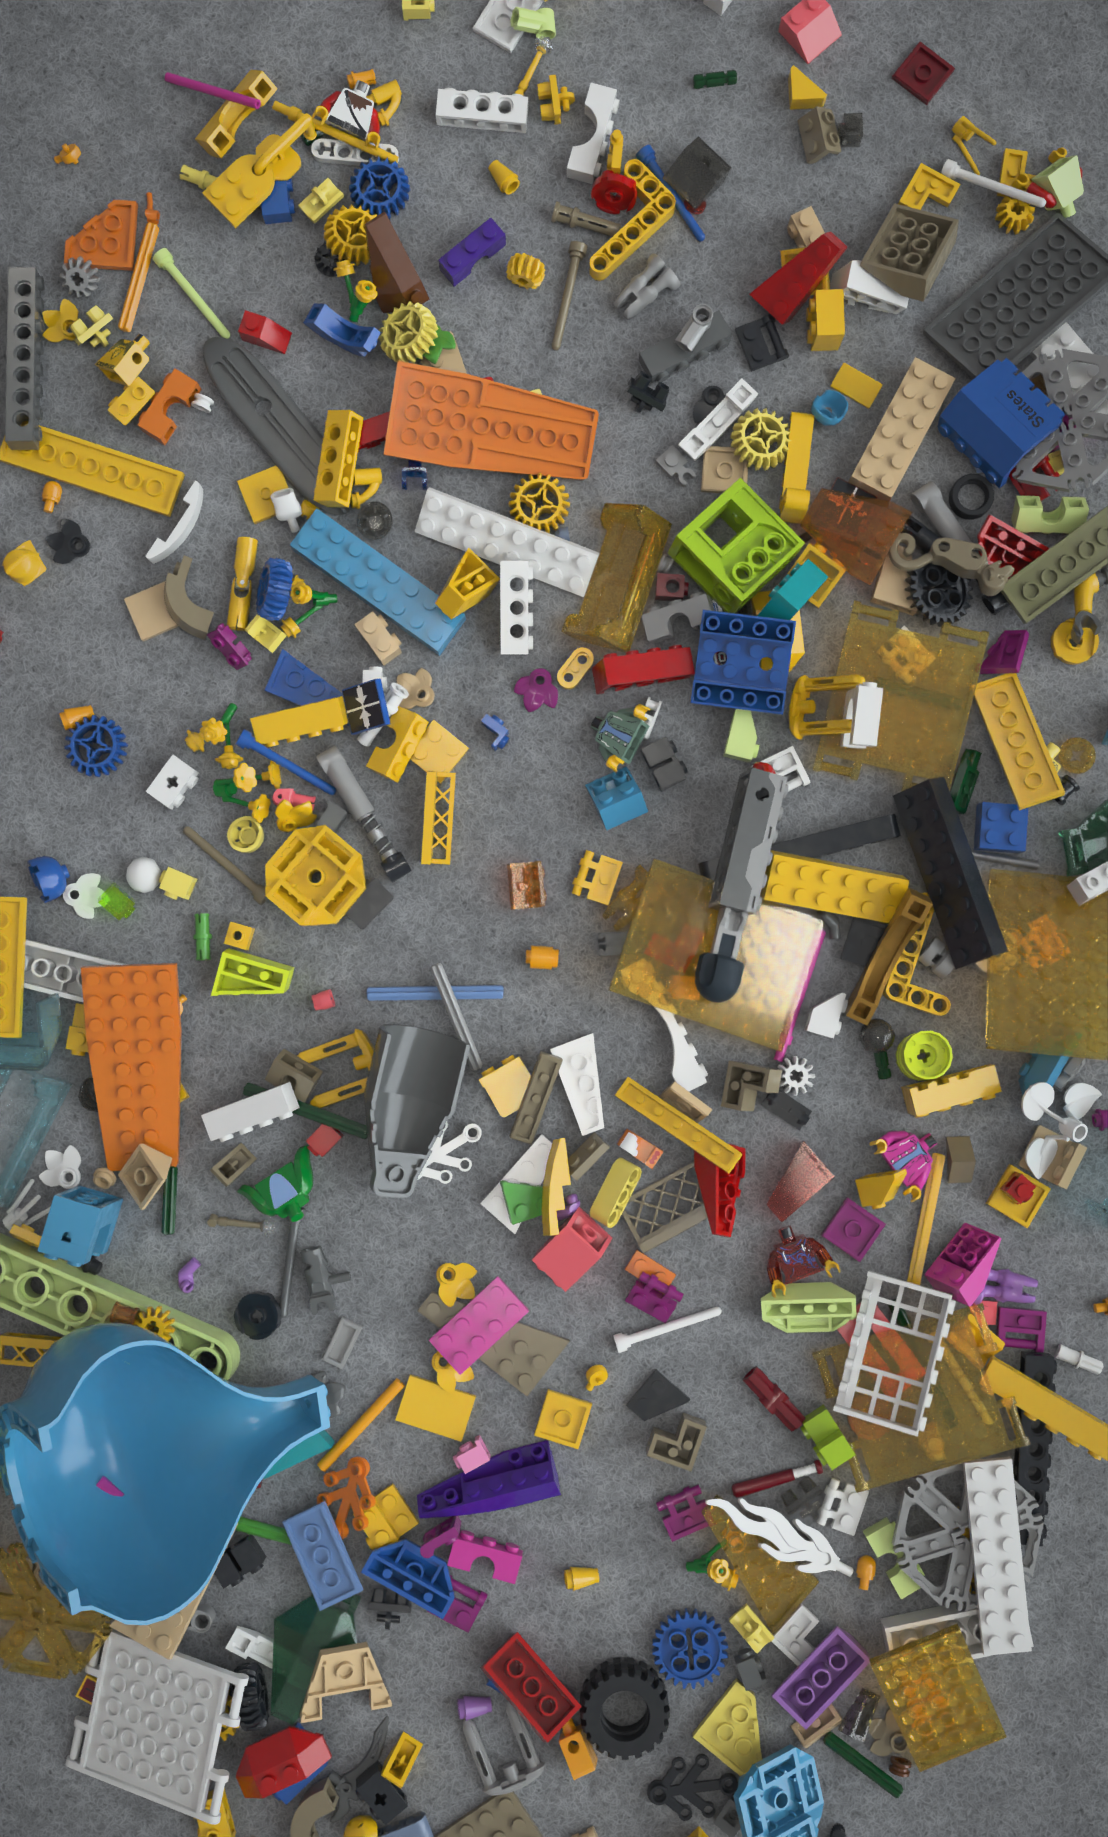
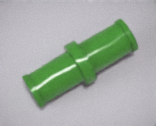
(202, 937)

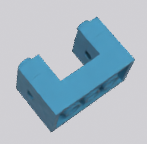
(79, 1225)

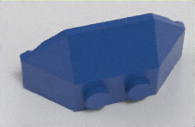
(412, 1576)

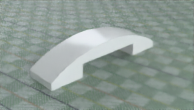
(719, 420)
(162, 549)
(251, 1643)

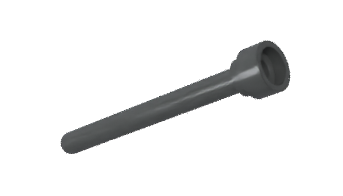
(289, 1265)

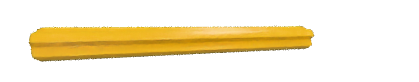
(926, 1219)

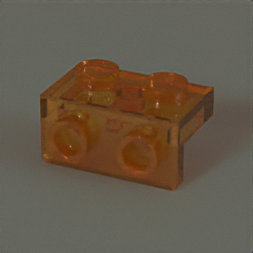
(526, 885)

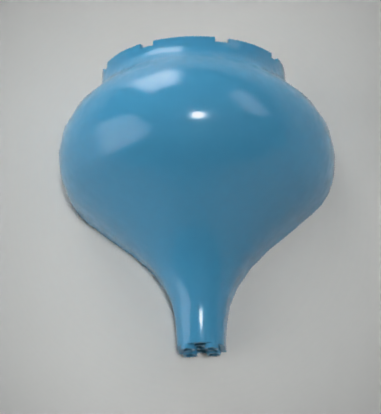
(167, 1438)

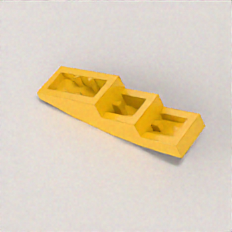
(555, 1177)

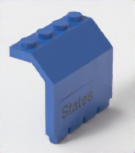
(999, 420)

